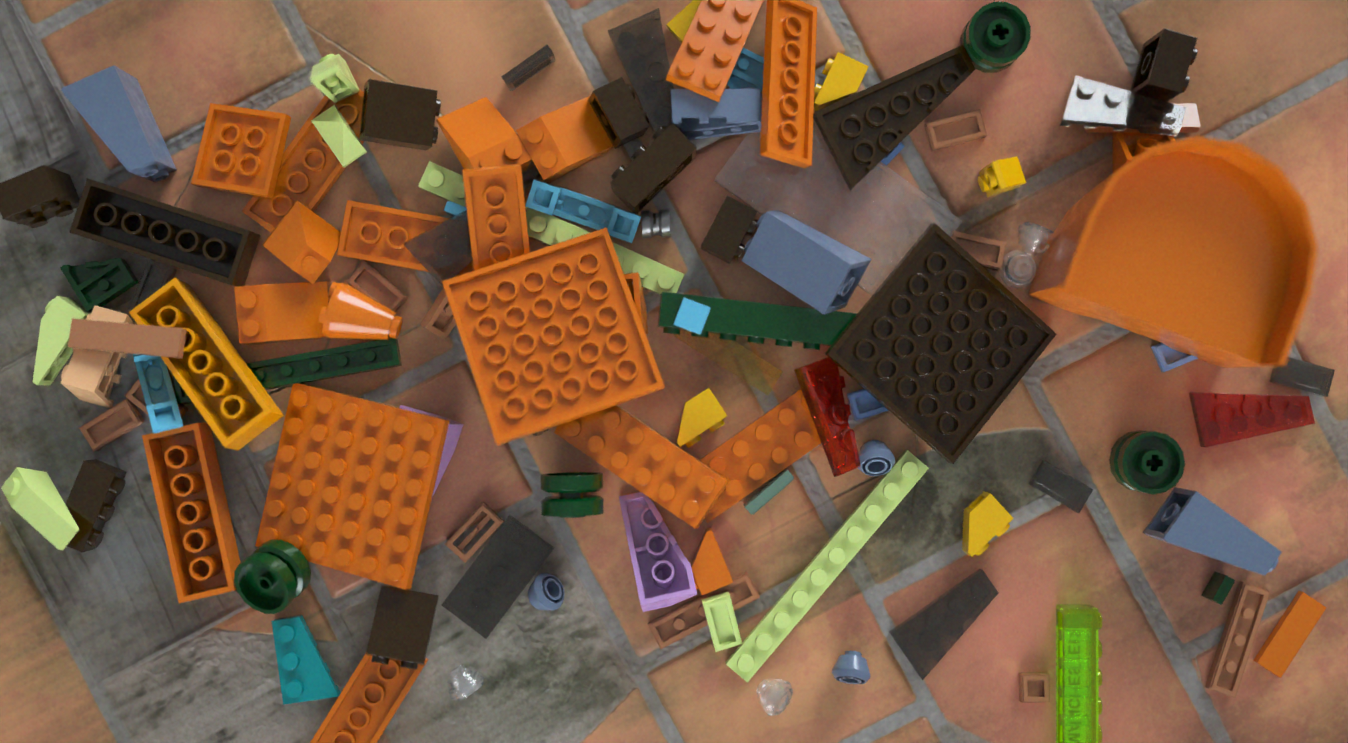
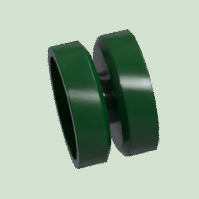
(996, 36)
(1163, 459)
(572, 496)
(272, 576)

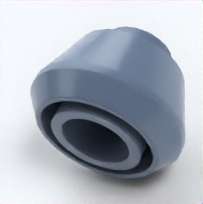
(875, 458)
(546, 592)
(851, 668)

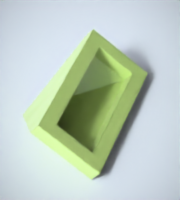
(339, 136)

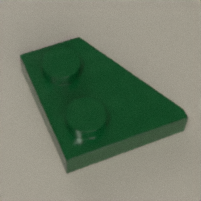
(99, 282)

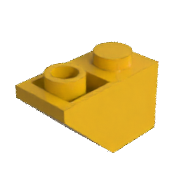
(841, 80)
(1001, 176)
(698, 415)
(983, 521)

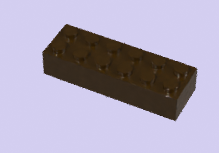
(164, 233)

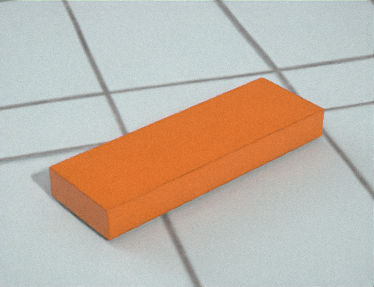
(1289, 634)

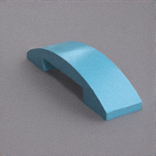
(583, 210)
(158, 393)

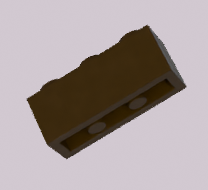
(93, 502)

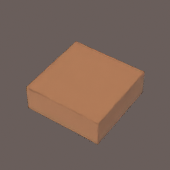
(1034, 687)

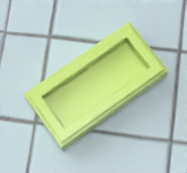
(721, 621)

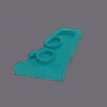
(299, 663)

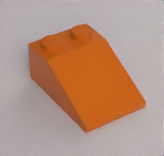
(483, 137)
(564, 139)
(280, 312)

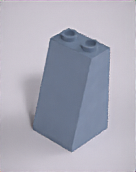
(123, 120)
(805, 261)
(1204, 528)

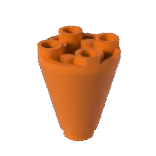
(357, 316)

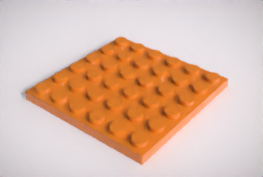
(552, 336)
(353, 483)

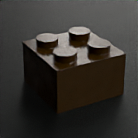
(1165, 65)
(37, 197)

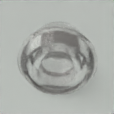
(1034, 238)
(1018, 269)
(464, 682)
(774, 695)

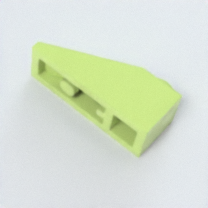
(334, 78)
(54, 338)
(40, 504)

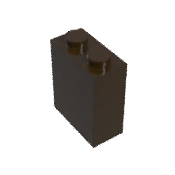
(399, 115)
(402, 627)

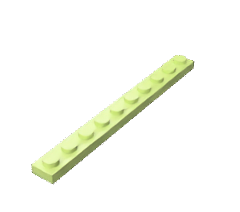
(554, 230)
(826, 565)

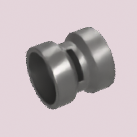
(655, 223)

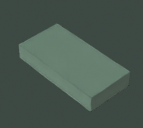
(769, 491)

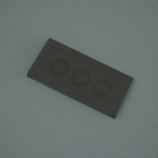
(497, 576)

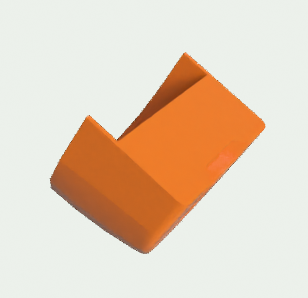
(1191, 251)

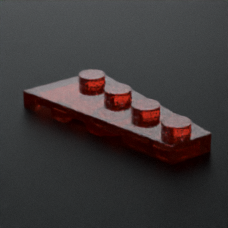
(830, 414)
(1235, 417)

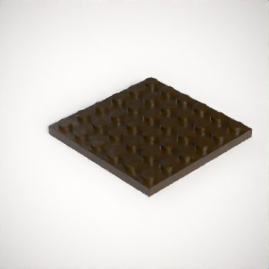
(941, 343)

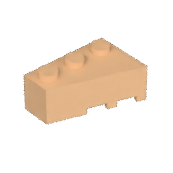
(92, 371)

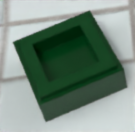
(1218, 588)

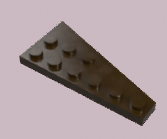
(877, 119)

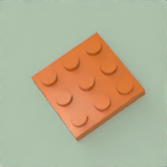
(241, 150)

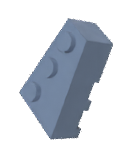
(705, 118)

